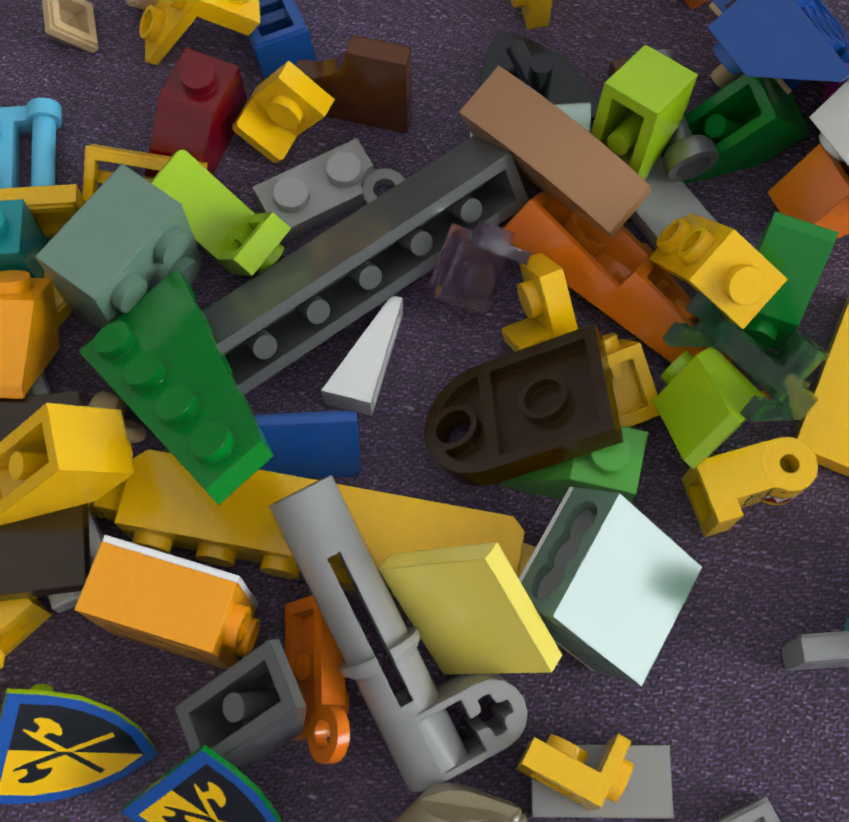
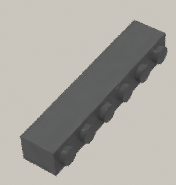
(361, 260)

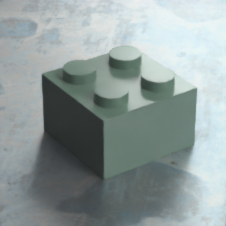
(119, 248)

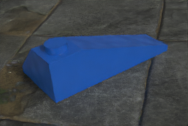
(782, 40)

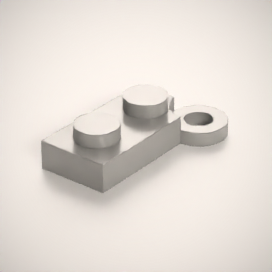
(323, 188)

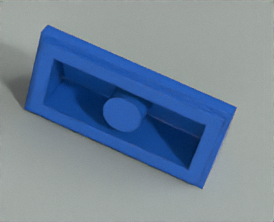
(312, 443)

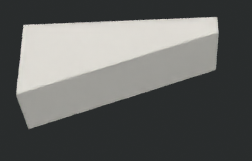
(361, 373)

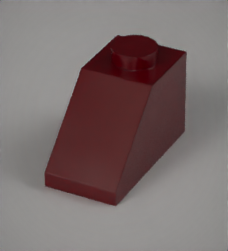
(198, 109)

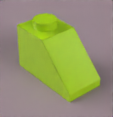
(643, 108)
(703, 403)

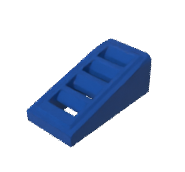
(280, 36)

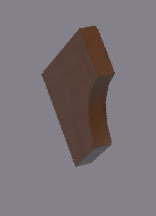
(368, 83)

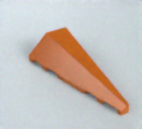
(608, 272)

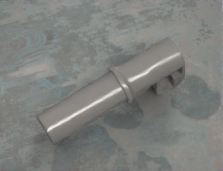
(416, 718)

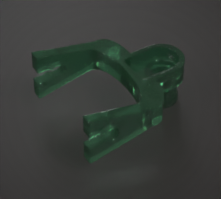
(781, 374)

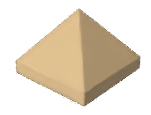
(71, 23)

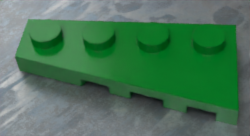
(181, 386)

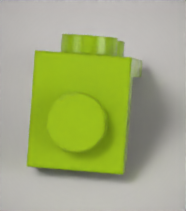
(220, 220)

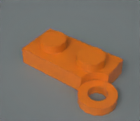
(315, 666)

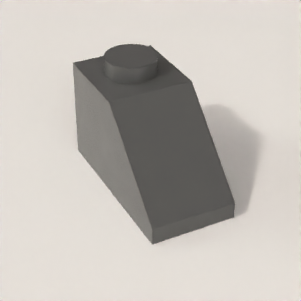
(246, 708)

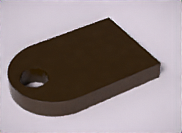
(526, 410)

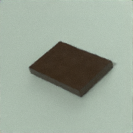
(48, 550)

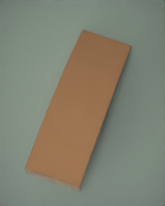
(555, 151)

